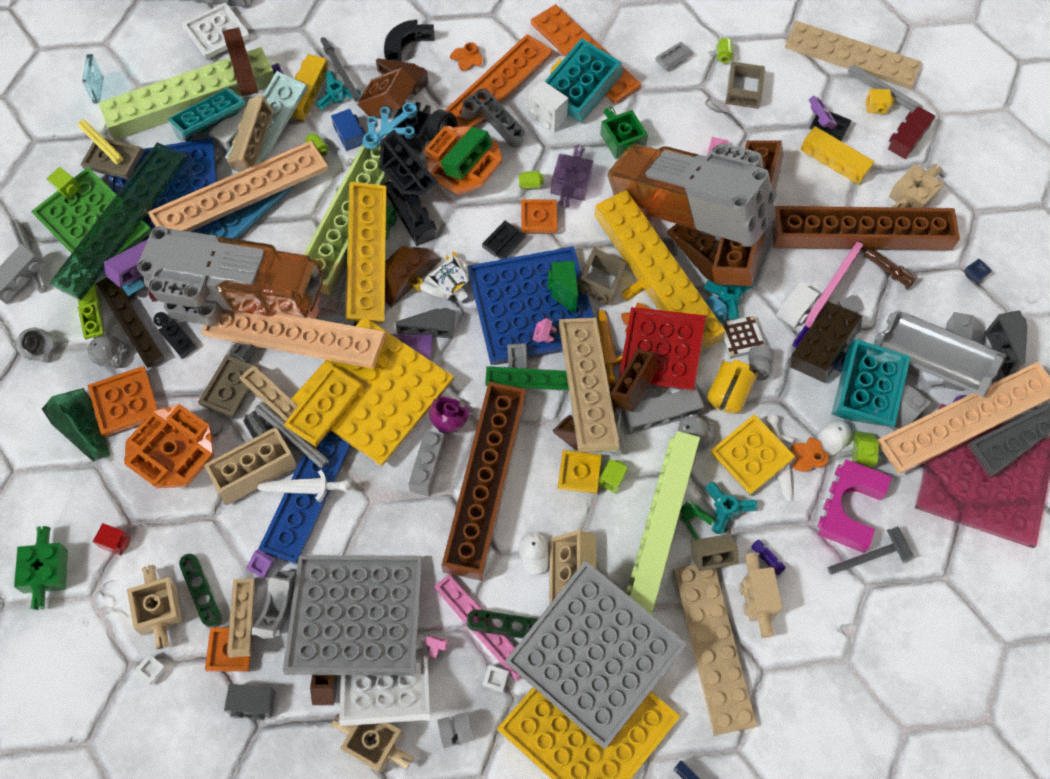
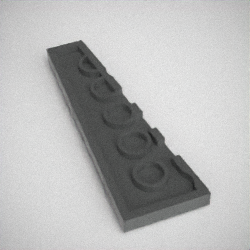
(1009, 442)

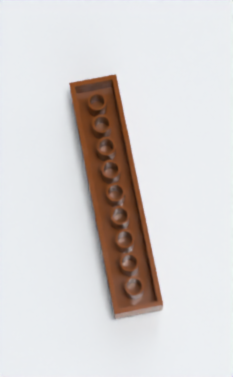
(872, 226)
(733, 261)
(484, 482)

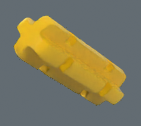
(634, 289)

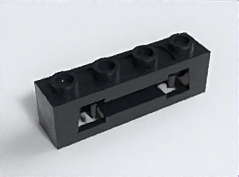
(424, 228)

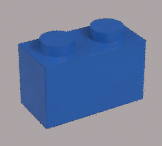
(348, 129)

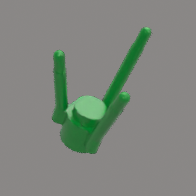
(692, 511)

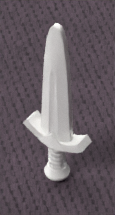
(784, 474)
(305, 486)

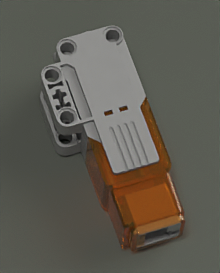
(713, 193)
(215, 273)

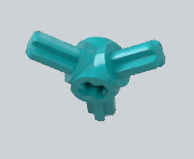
(335, 92)
(729, 295)
(724, 514)

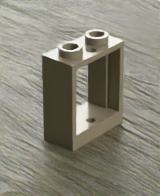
(751, 98)
(605, 263)

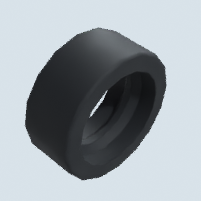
(436, 120)

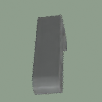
(512, 134)

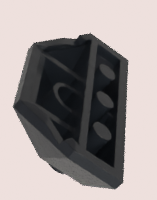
(404, 167)

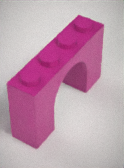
(835, 523)

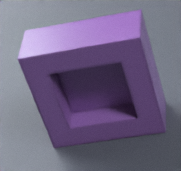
(260, 563)

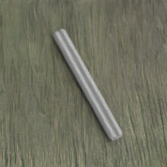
(878, 84)
(21, 238)
(310, 451)

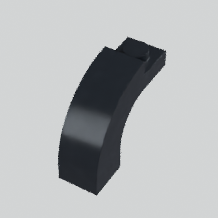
(405, 34)

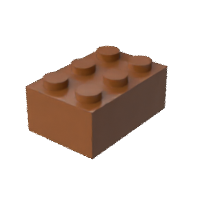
(386, 91)

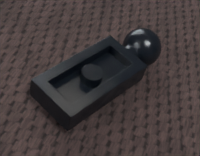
(174, 335)

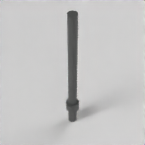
(329, 50)

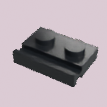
(837, 132)
(503, 240)

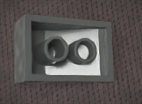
(1009, 336)

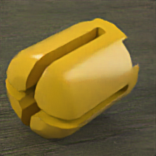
(724, 377)

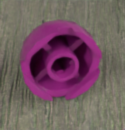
(448, 415)

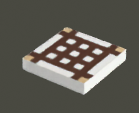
(741, 336)

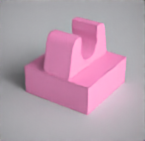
(542, 331)
(436, 644)

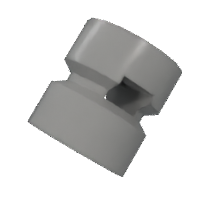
(761, 361)
(455, 730)

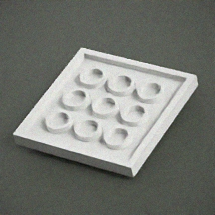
(386, 698)

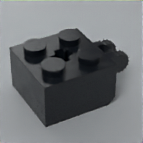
(419, 124)

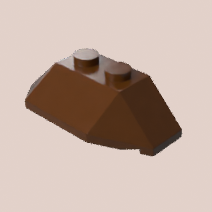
(404, 268)

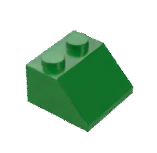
(563, 284)

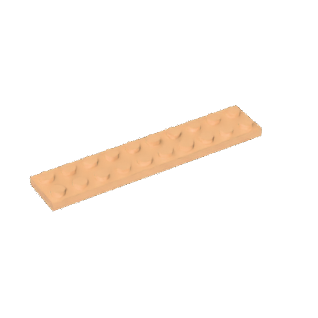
(240, 189)
(300, 336)
(966, 418)

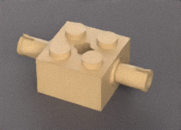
(917, 187)
(760, 595)
(147, 615)
(377, 754)

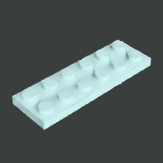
(283, 97)

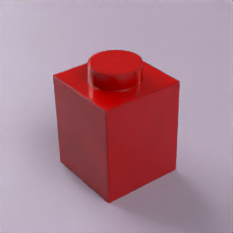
(111, 539)

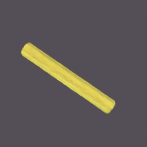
(100, 141)

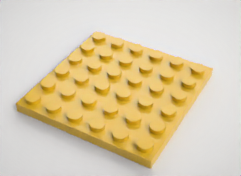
(392, 397)
(570, 753)

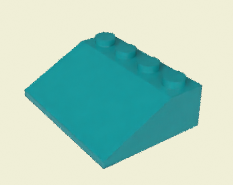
(585, 78)
(206, 113)
(871, 384)

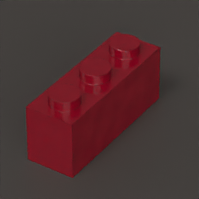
(910, 132)

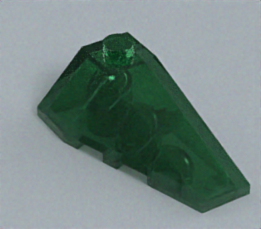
(75, 418)

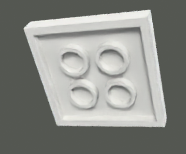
(208, 27)

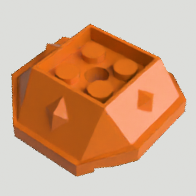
(476, 177)
(164, 430)

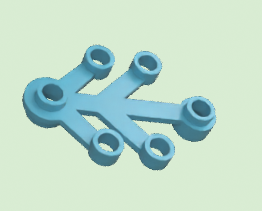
(372, 140)

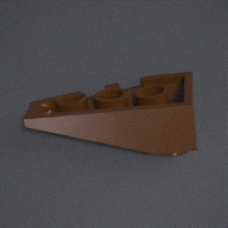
(697, 247)

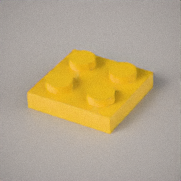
(579, 472)

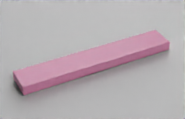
(834, 283)
(462, 604)

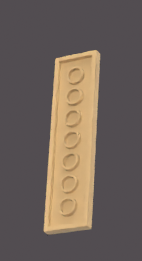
(847, 52)
(588, 385)
(714, 650)

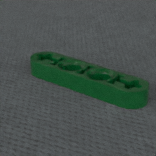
(202, 589)
(506, 619)

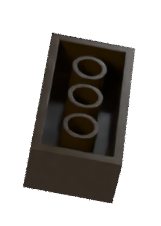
(826, 341)

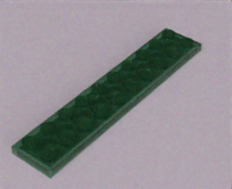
(118, 221)

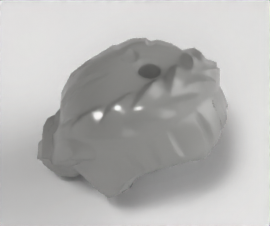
(36, 344)
(107, 350)
(698, 427)

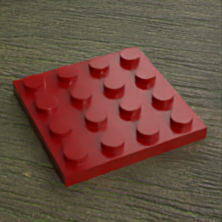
(674, 340)

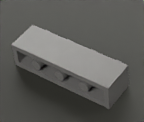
(662, 410)

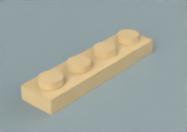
(268, 393)
(241, 618)

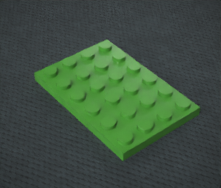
(74, 217)

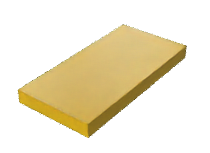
(323, 405)

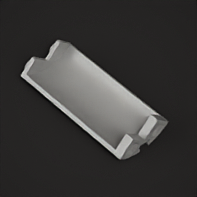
(942, 352)

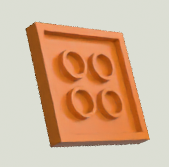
(122, 400)

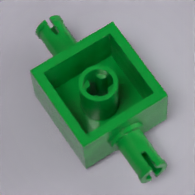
(622, 131)
(41, 568)

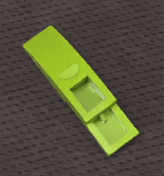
(91, 314)

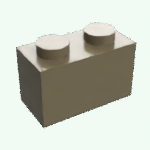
(714, 552)

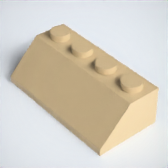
(250, 134)
(250, 465)
(567, 555)

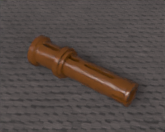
(871, 254)

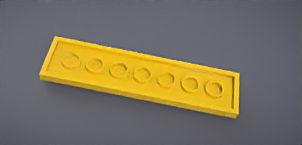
(366, 252)

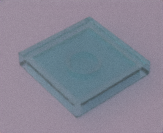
(92, 78)

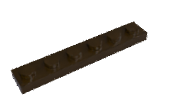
(130, 322)

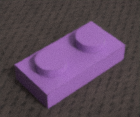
(821, 110)

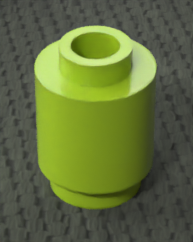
(725, 50)
(319, 143)
(531, 179)

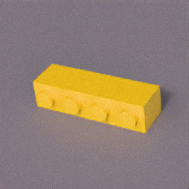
(312, 74)
(837, 155)

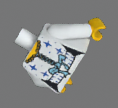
(446, 279)

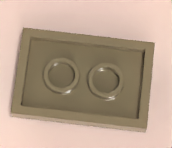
(101, 163)
(225, 390)

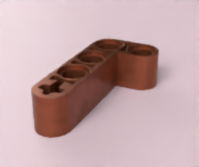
(240, 61)

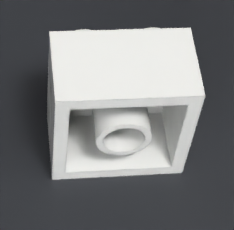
(547, 106)

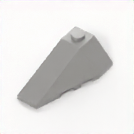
(968, 327)
(910, 407)

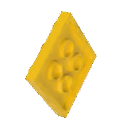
(752, 454)

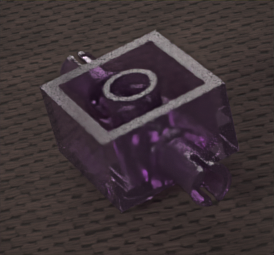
(571, 176)

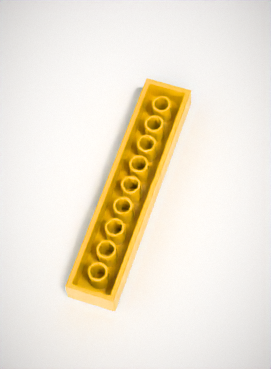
(653, 262)

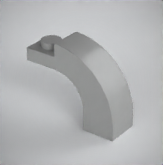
(276, 605)

